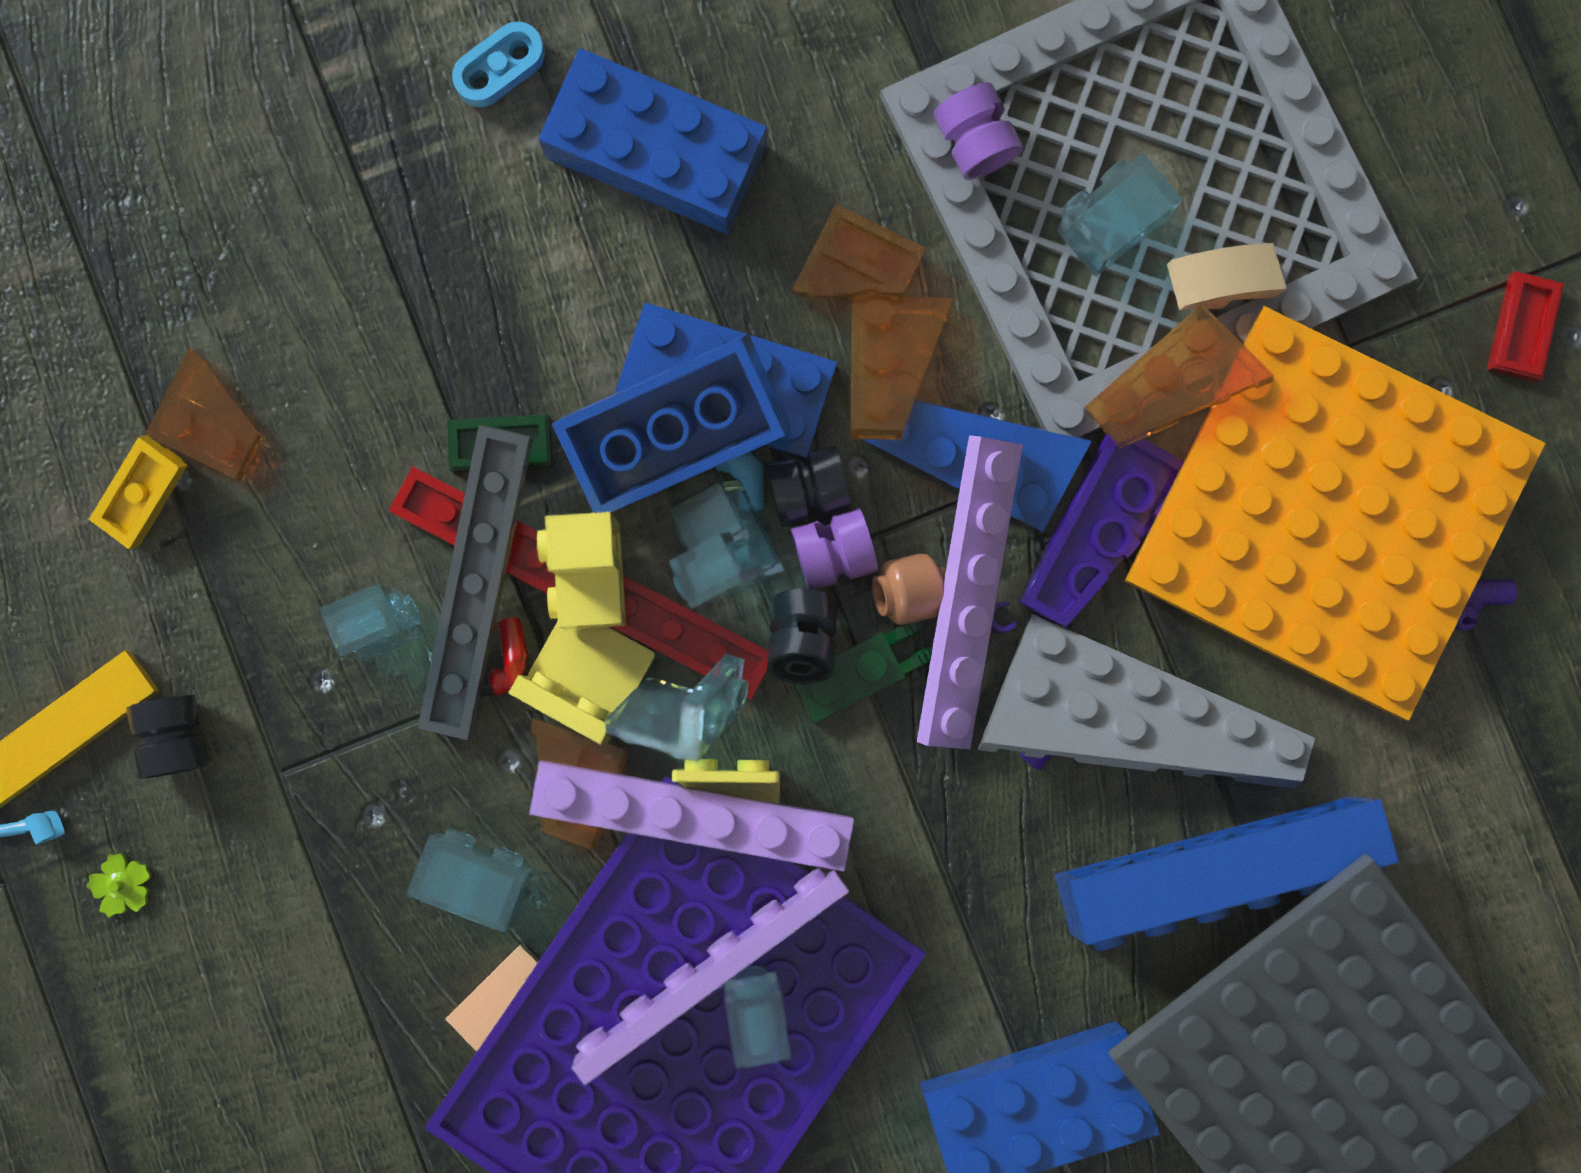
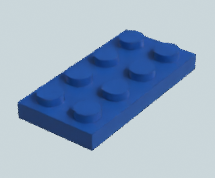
(799, 378)

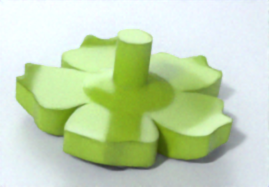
(120, 885)

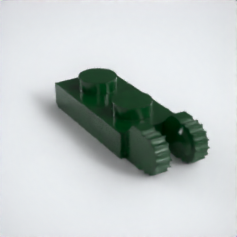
(862, 672)

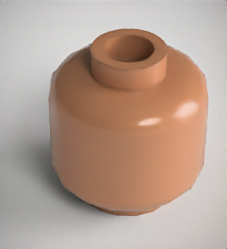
(909, 589)

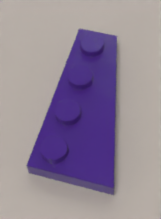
(1100, 527)

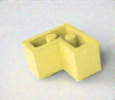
(587, 568)

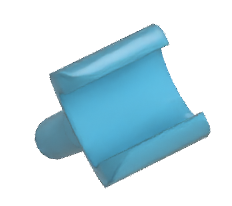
(42, 827)

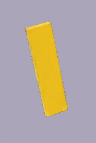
(71, 723)

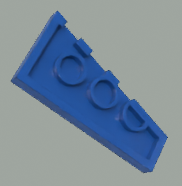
(938, 445)

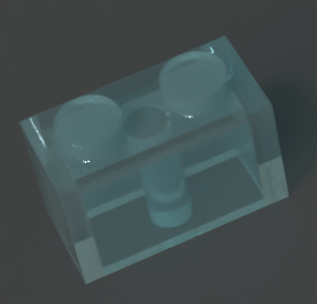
(1118, 213)
(371, 622)
(470, 880)
(756, 1017)

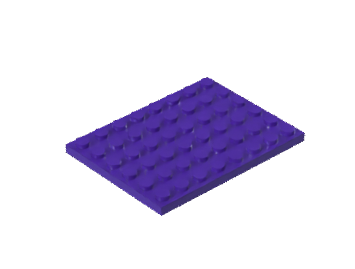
(677, 1094)

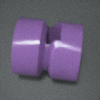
(976, 126)
(834, 549)

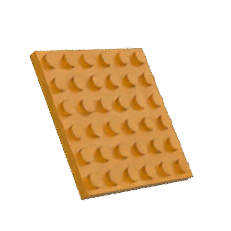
(1336, 515)

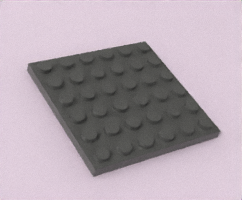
(1330, 1047)

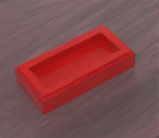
(1525, 327)

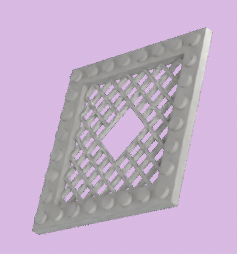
(1290, 91)

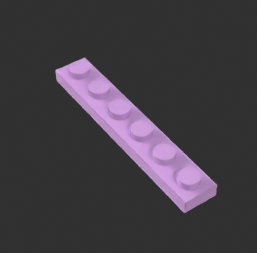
(969, 592)
(691, 815)
(690, 985)

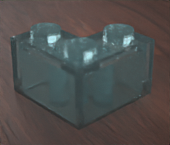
(724, 545)

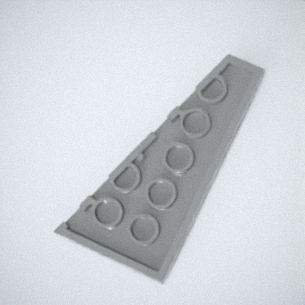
(1115, 711)

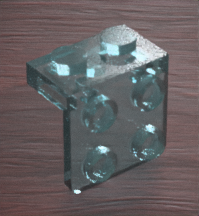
(679, 717)

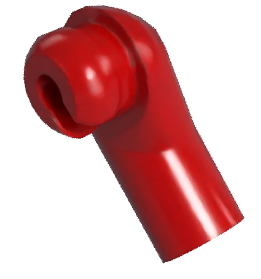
(513, 654)

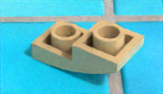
(1226, 275)

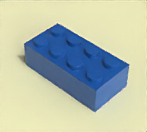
(653, 141)
(672, 426)
(1038, 1107)

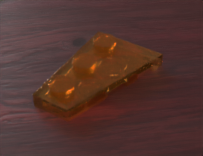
(889, 359)
(1181, 374)

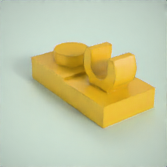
(138, 492)

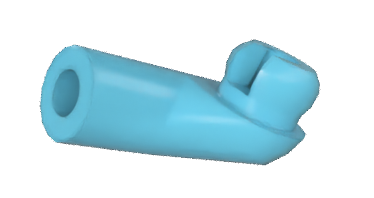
(752, 475)

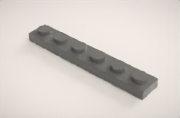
(475, 581)

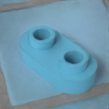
(495, 61)

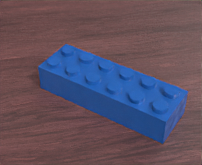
(1222, 871)

